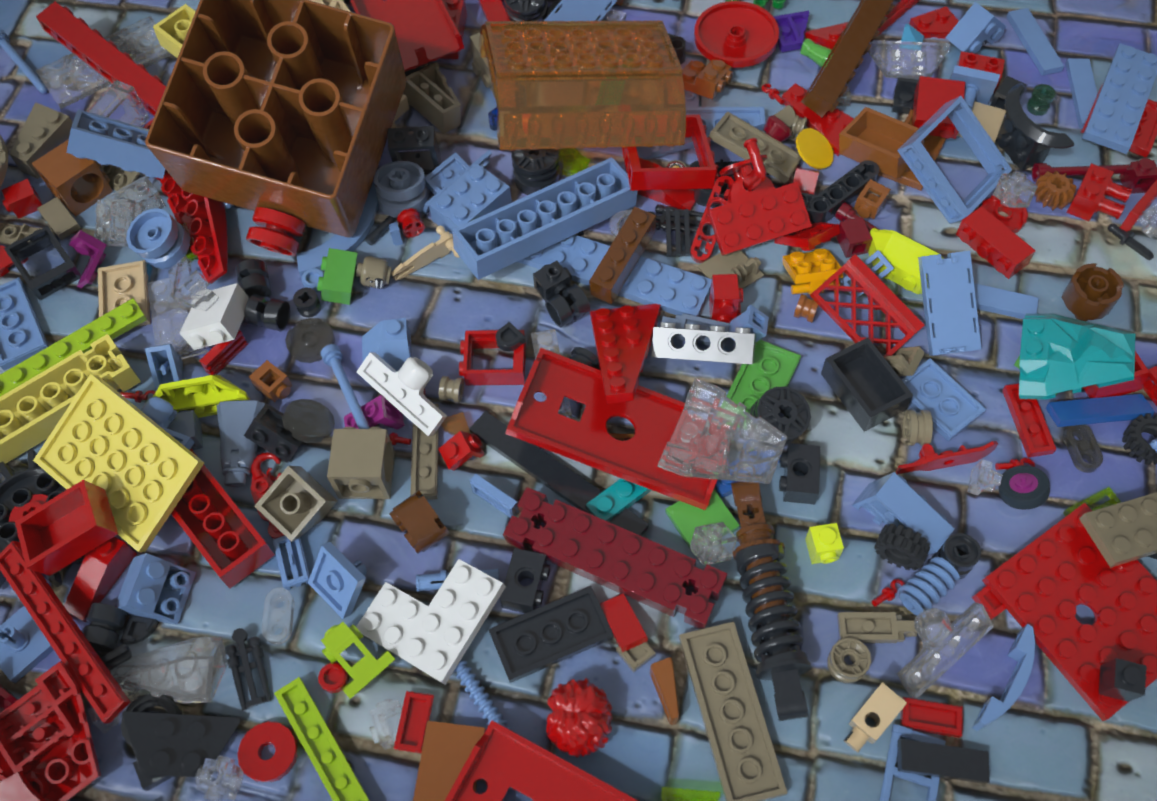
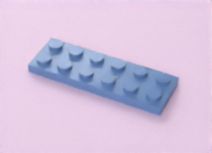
(1122, 99)

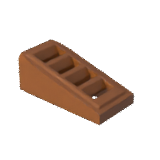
(664, 681)

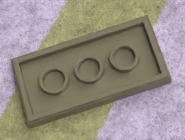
(733, 132)

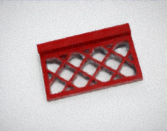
(879, 294)

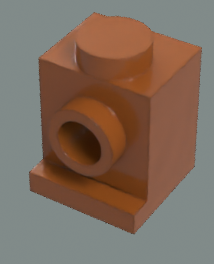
(869, 204)
(271, 381)

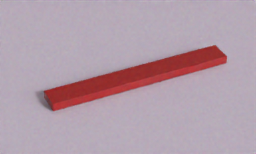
(63, 635)

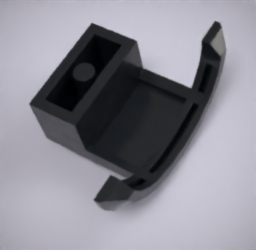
(1024, 139)

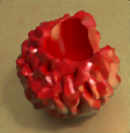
(579, 717)

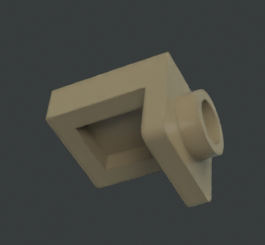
(905, 360)

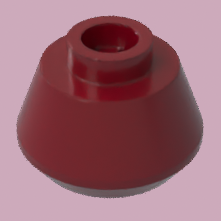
(777, 129)

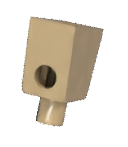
(882, 708)

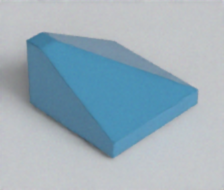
(911, 34)

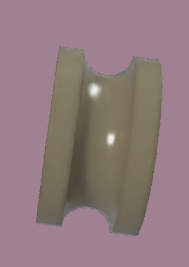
(798, 125)

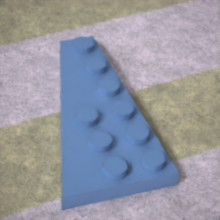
(710, 117)

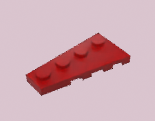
(829, 125)

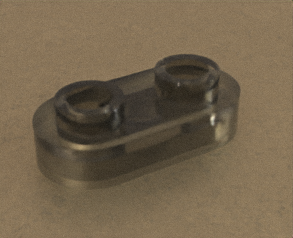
(1084, 448)

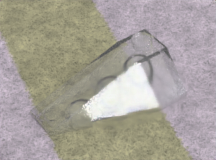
(183, 670)

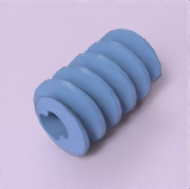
(928, 585)

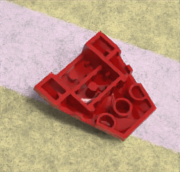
(49, 738)

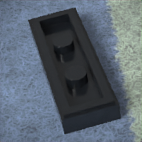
(943, 761)

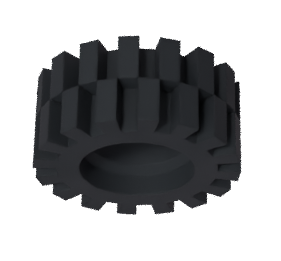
(1135, 441)
(902, 547)

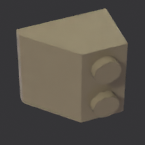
(295, 502)

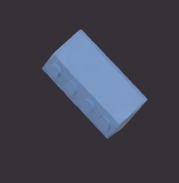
(112, 144)

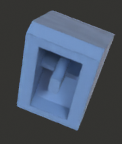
(164, 364)

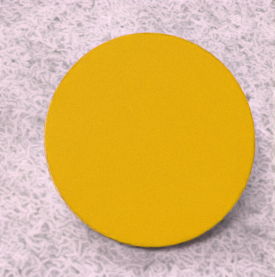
(814, 148)

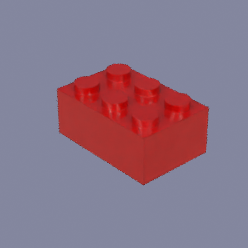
(66, 528)

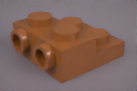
(707, 79)

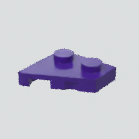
(792, 30)

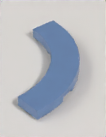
(313, 257)

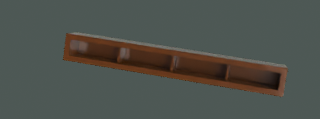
(846, 55)

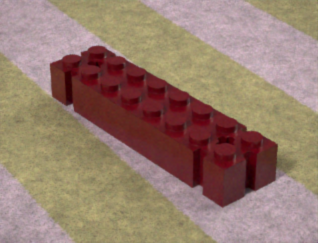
(616, 558)

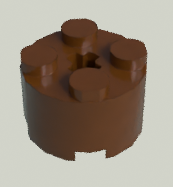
(1092, 292)
(420, 521)

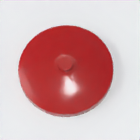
(736, 33)

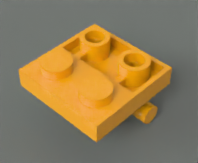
(810, 269)

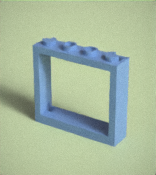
(931, 176)

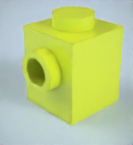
(824, 543)

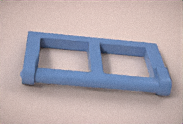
(890, 769)

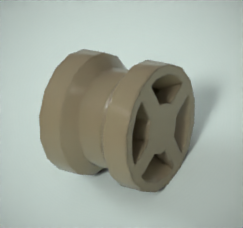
(451, 389)

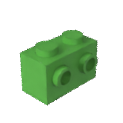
(338, 276)

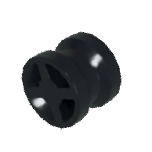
(312, 305)

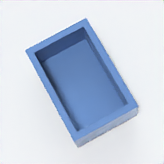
(469, 198)

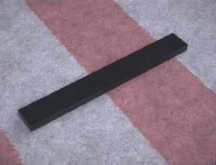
(547, 470)

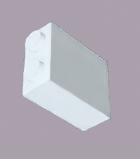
(219, 322)

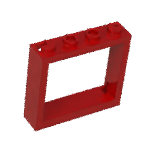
(675, 178)

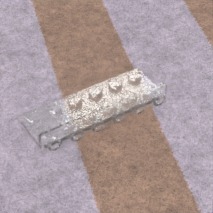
(73, 79)

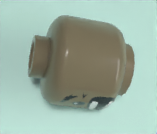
(374, 272)

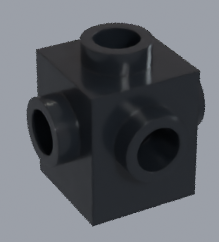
(551, 280)

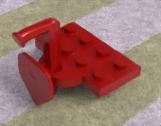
(755, 207)

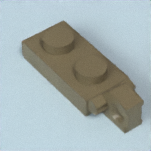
(874, 627)

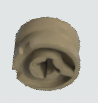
(917, 427)
(858, 655)

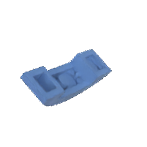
(1023, 652)

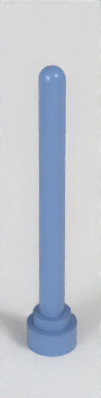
(4, 43)
(332, 356)

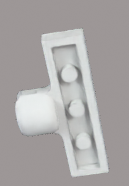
(404, 389)

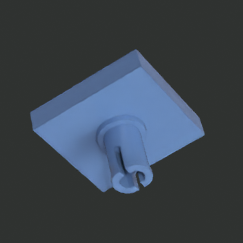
(978, 84)
(337, 579)
(21, 645)

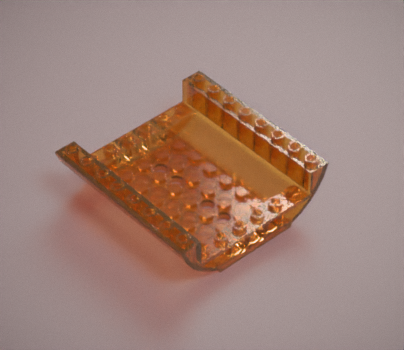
(584, 84)

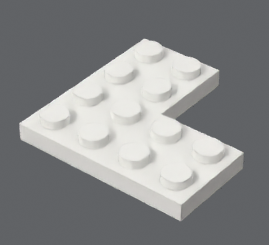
(435, 634)

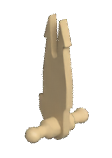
(427, 254)

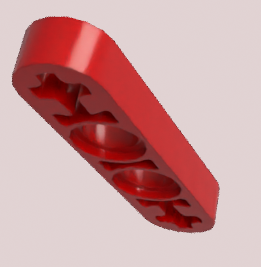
(706, 221)

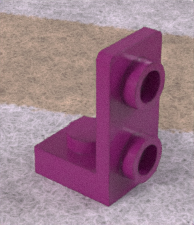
(88, 245)
(378, 411)

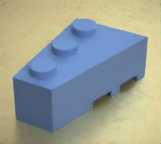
(897, 503)

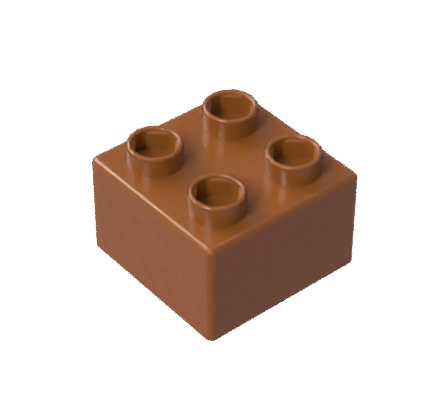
(281, 108)

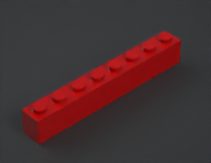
(101, 54)

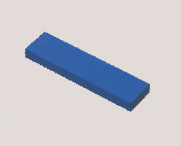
(1098, 410)

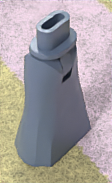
(235, 449)

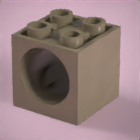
(361, 463)

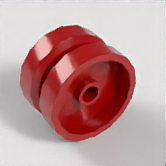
(275, 231)

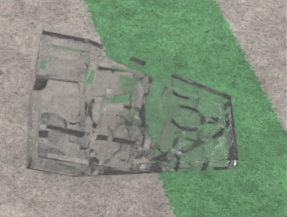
(721, 440)

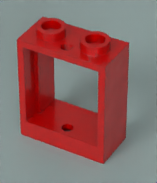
(487, 339)

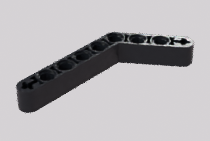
(825, 204)

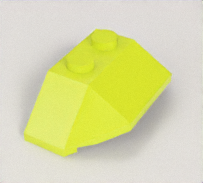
(902, 255)
(200, 394)

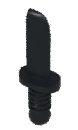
(1127, 238)

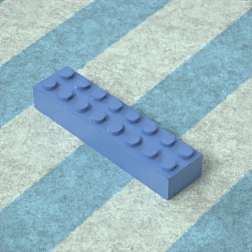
(543, 218)

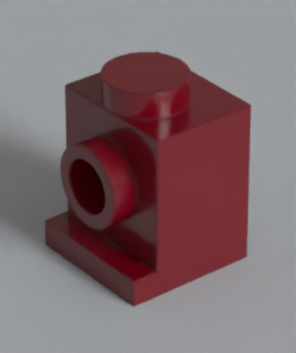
(1143, 171)

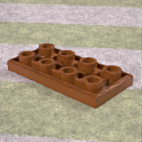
(443, 757)

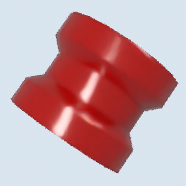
(410, 222)

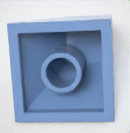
(390, 341)

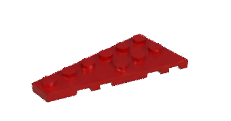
(622, 345)

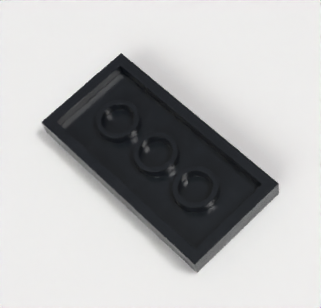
(550, 634)

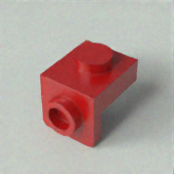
(460, 449)

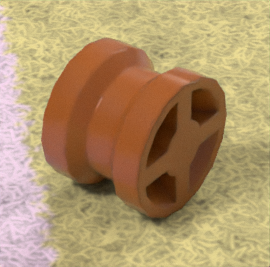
(806, 308)

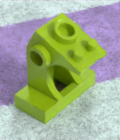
(362, 672)

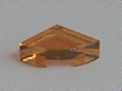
(455, 423)

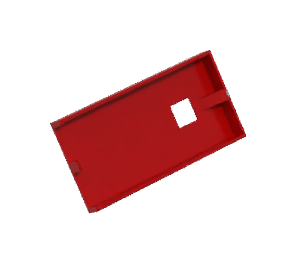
(421, 28)

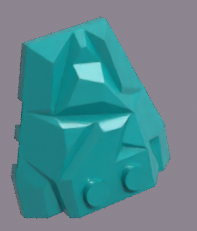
(1070, 355)

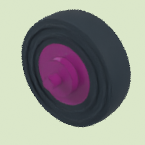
(1024, 487)

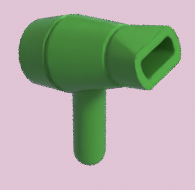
(815, 51)

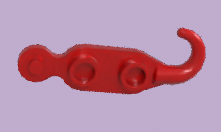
(260, 485)

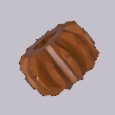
(1055, 190)

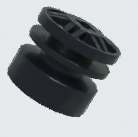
(526, 10)
(535, 169)
(790, 404)

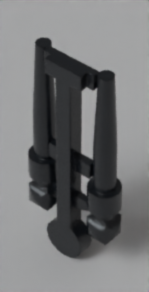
(660, 220)
(240, 636)

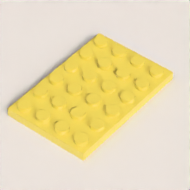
(125, 454)

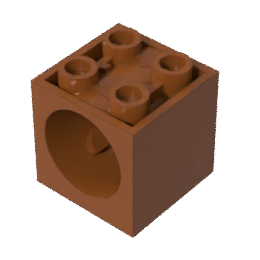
(73, 180)

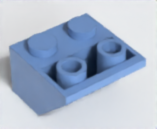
(155, 589)

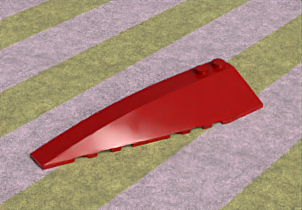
(205, 223)

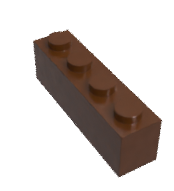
(623, 255)

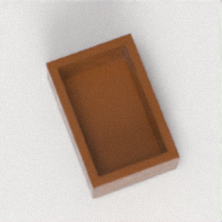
(876, 139)

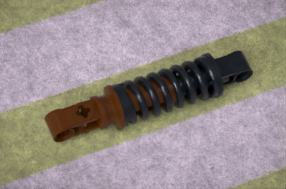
(767, 604)

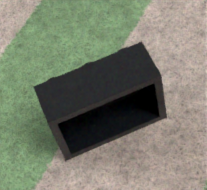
(866, 384)

